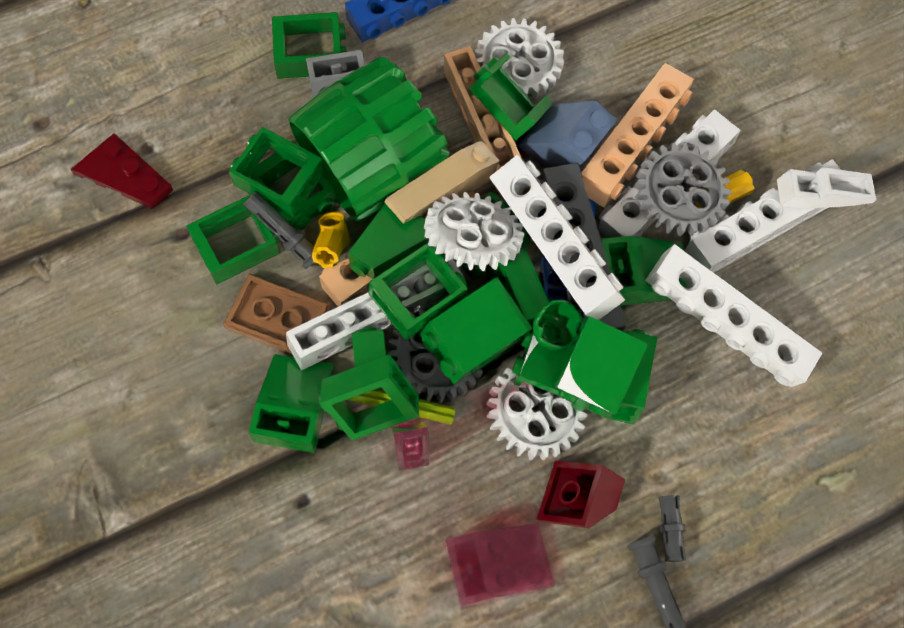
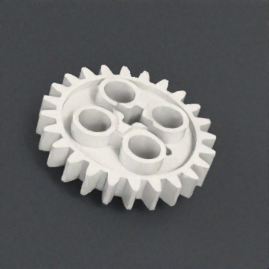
(533, 43)
(473, 231)
(515, 424)

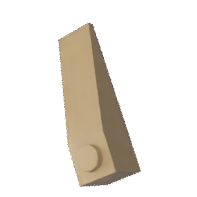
(457, 174)

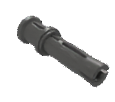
(293, 239)
(653, 571)

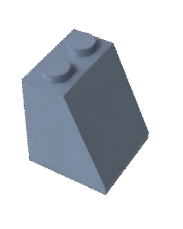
(567, 133)

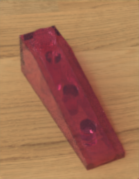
(411, 444)

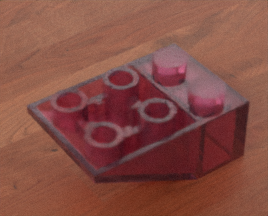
(498, 564)

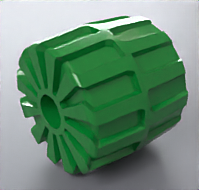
(370, 135)

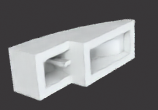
(825, 188)

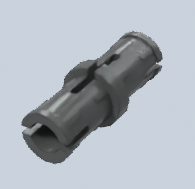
(672, 528)

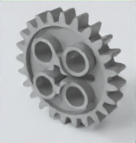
(682, 189)

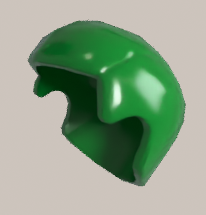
(557, 325)

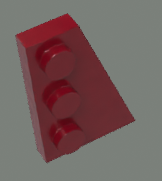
(124, 171)

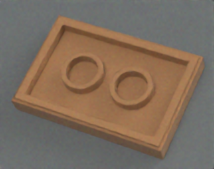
(270, 310)

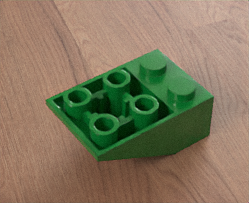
(632, 261)
(289, 405)

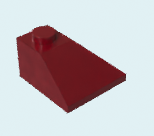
(580, 494)

